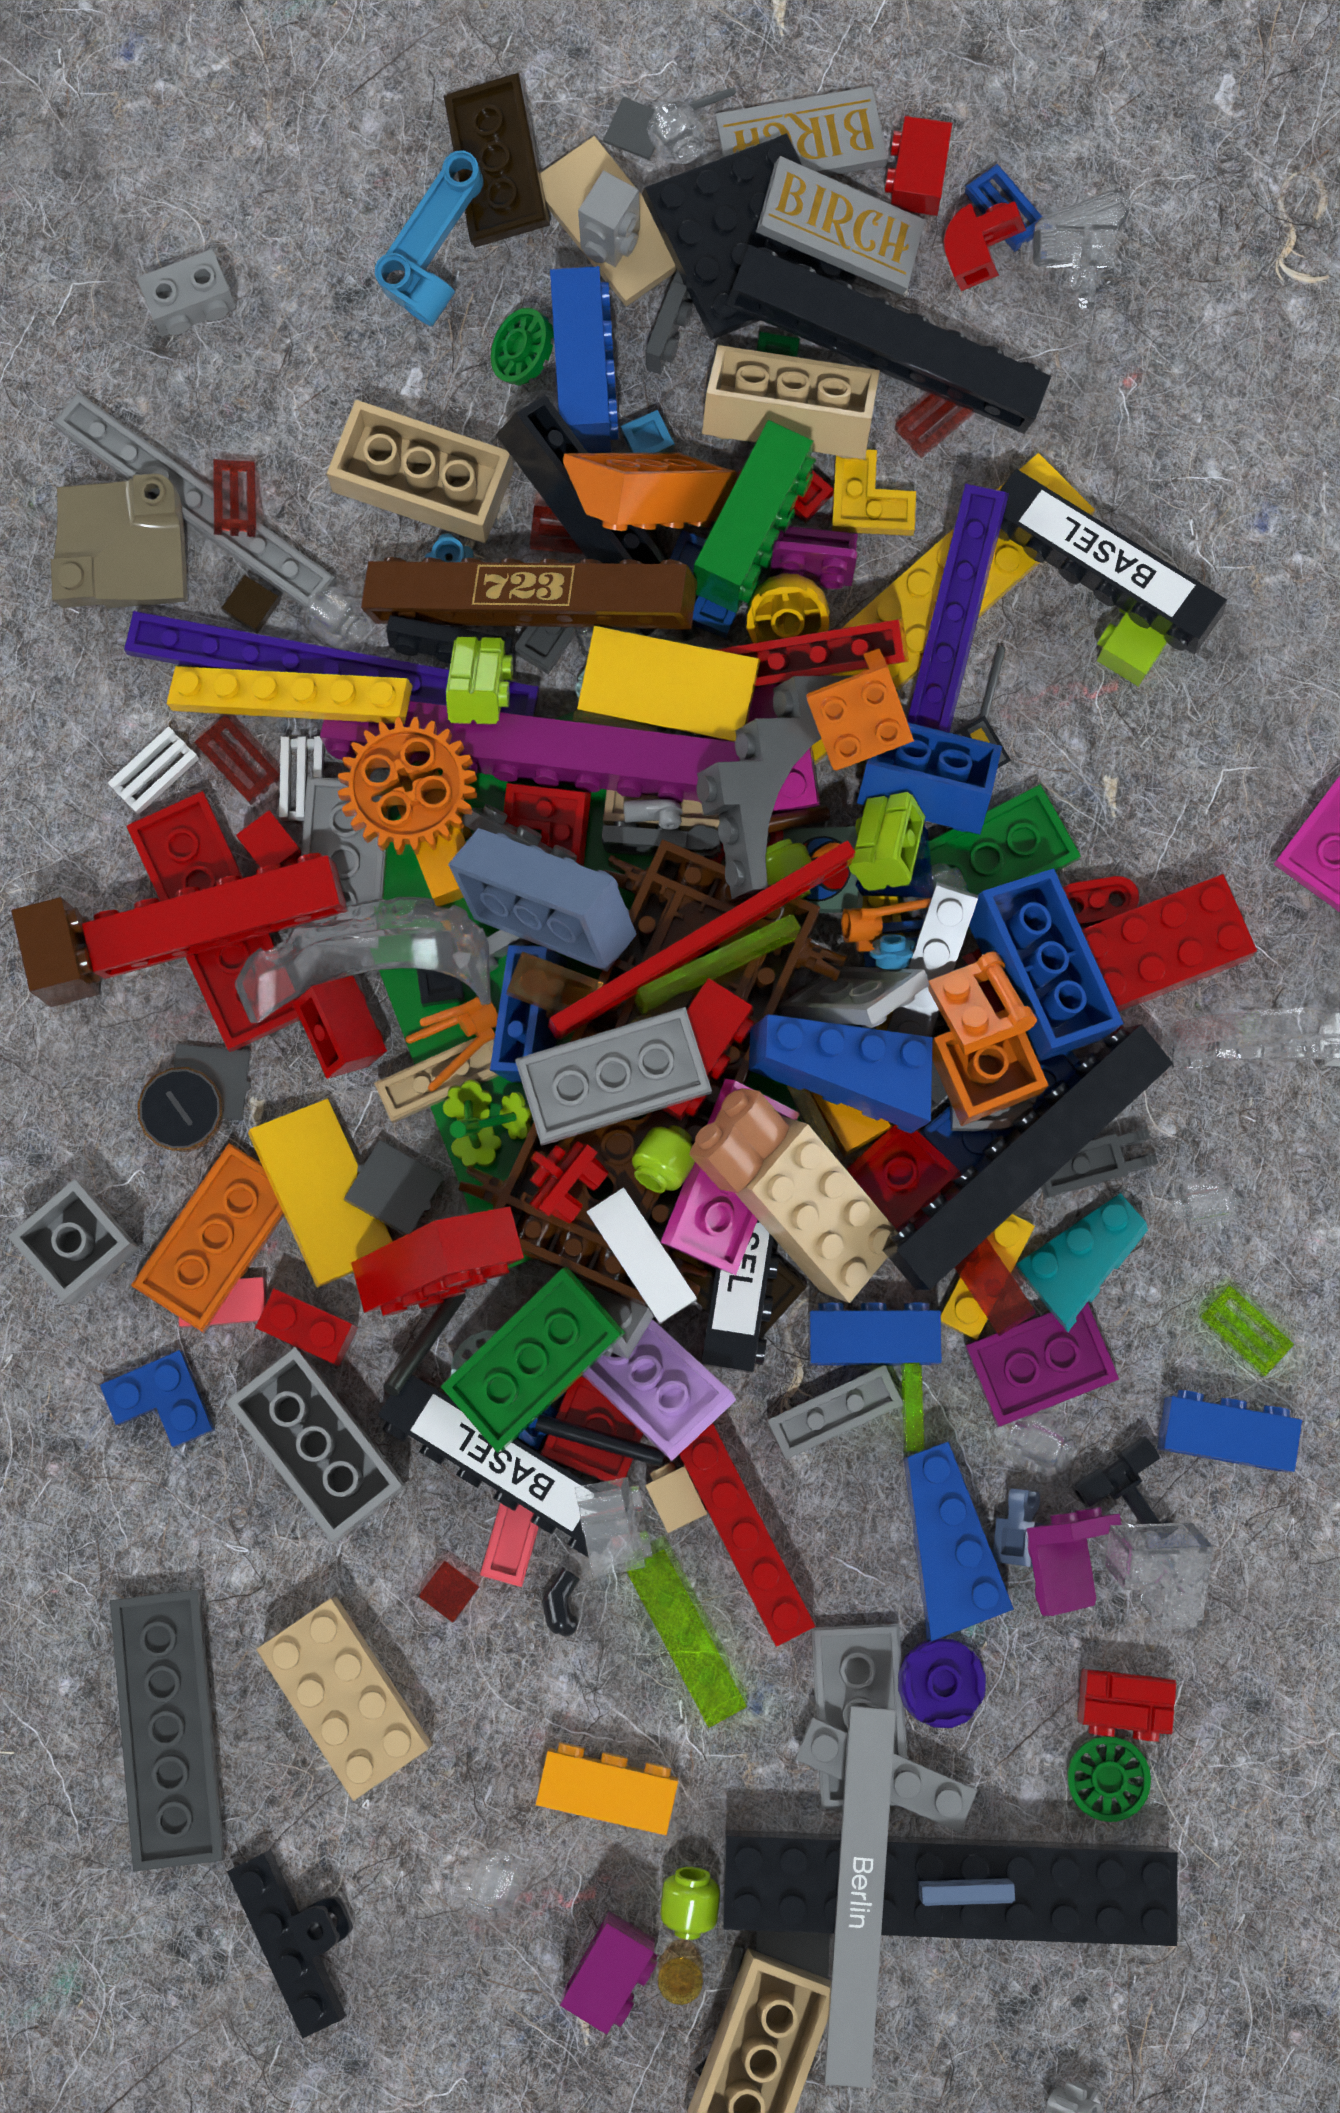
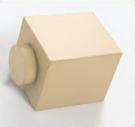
(675, 1497)

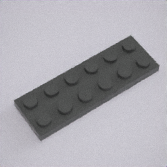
(167, 1730)

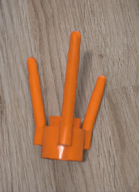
(864, 924)
(472, 1018)

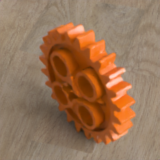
(392, 751)

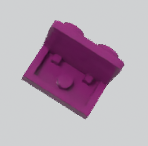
(817, 555)
(1063, 1559)

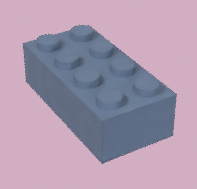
(543, 898)

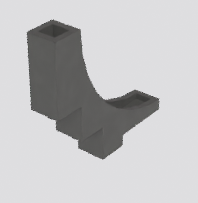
(747, 789)

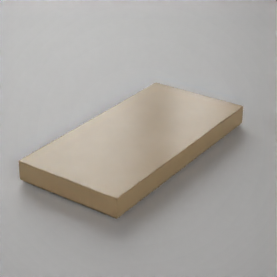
(565, 190)

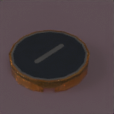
(180, 1109)

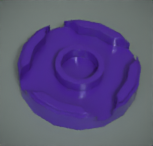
(941, 1683)

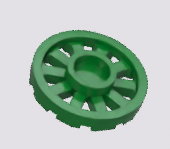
(521, 346)
(1109, 1779)

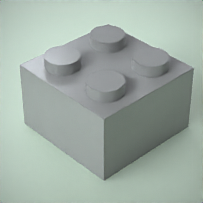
(73, 1242)

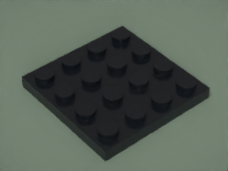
(713, 218)

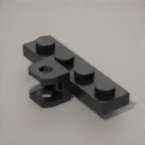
(293, 1940)

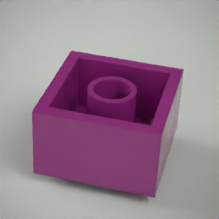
(608, 1973)

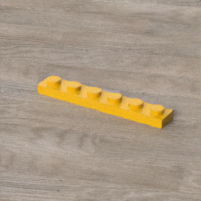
(289, 694)

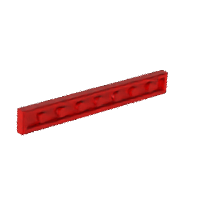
(702, 940)

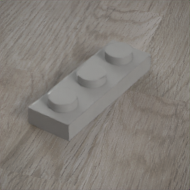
(835, 1412)

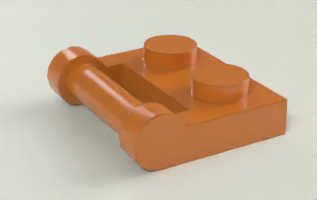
(968, 1009)

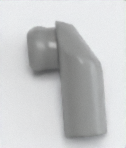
(661, 810)

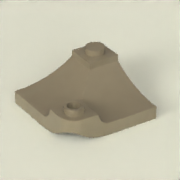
(119, 544)

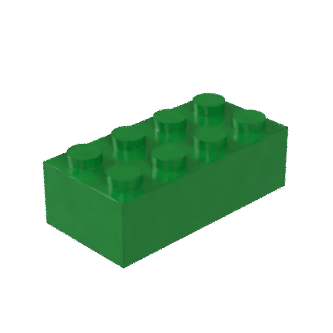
(753, 516)

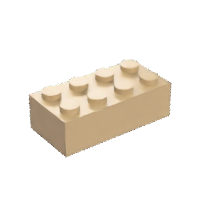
(804, 395)
(420, 471)
(818, 1213)
(344, 1697)
(764, 2039)

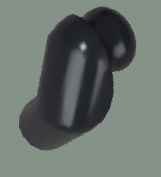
(556, 1605)

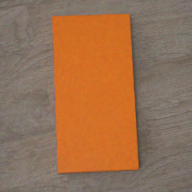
(212, 1240)

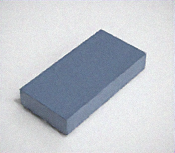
(966, 1892)

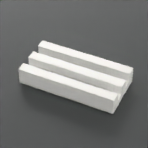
(301, 745)
(142, 759)

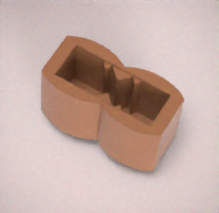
(739, 1140)

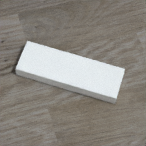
(641, 1255)

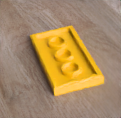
(668, 683)
(310, 1176)

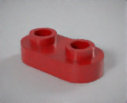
(1094, 898)

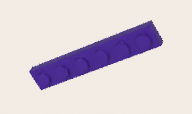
(957, 607)

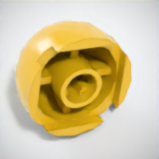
(786, 608)

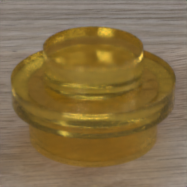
(680, 1980)

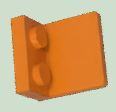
(860, 715)

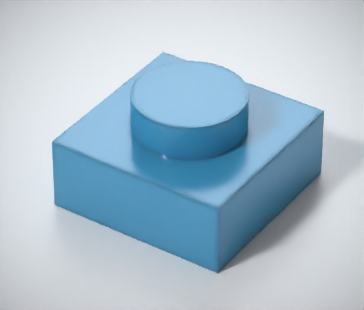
(648, 434)

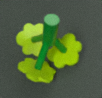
(474, 1129)

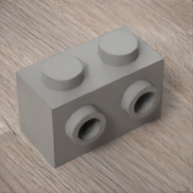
(609, 220)
(186, 293)

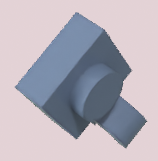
(1011, 1533)

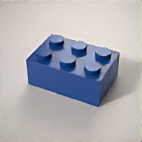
(943, 772)

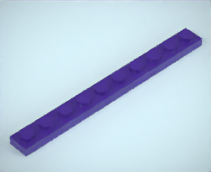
(225, 648)

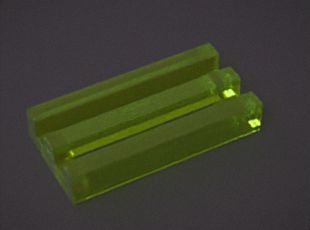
(1236, 1344)
(913, 1407)

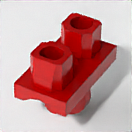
(554, 1196)

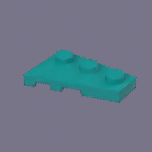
(1077, 1261)

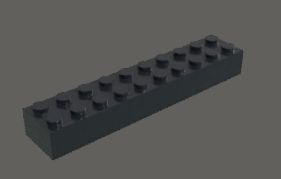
(1059, 1888)

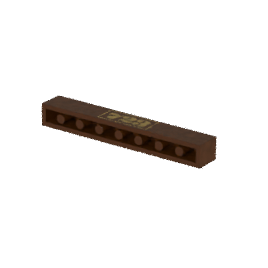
(531, 593)

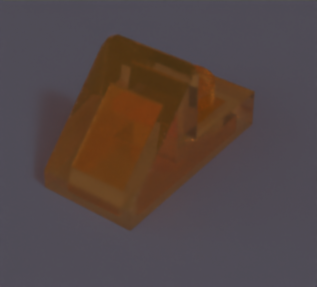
(549, 984)

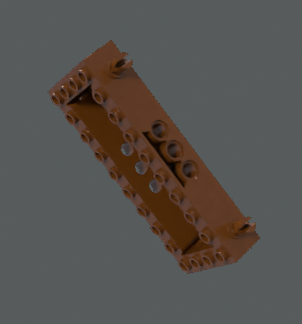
(670, 902)

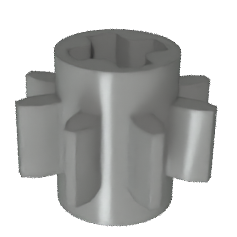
(1073, 2099)

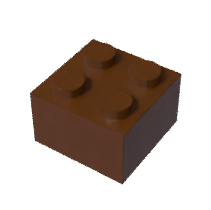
(55, 952)

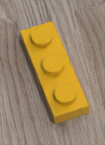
(961, 1309)

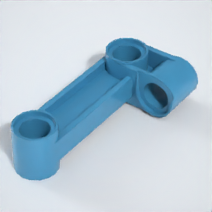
(423, 235)

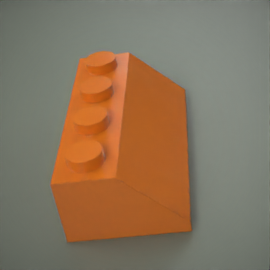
(649, 488)

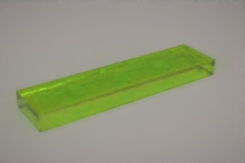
(717, 963)
(687, 1639)

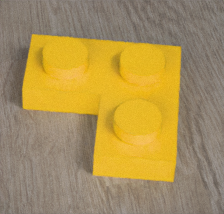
(865, 509)

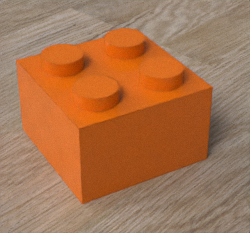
(988, 1077)

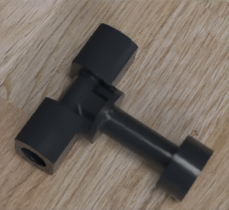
(1121, 1480)

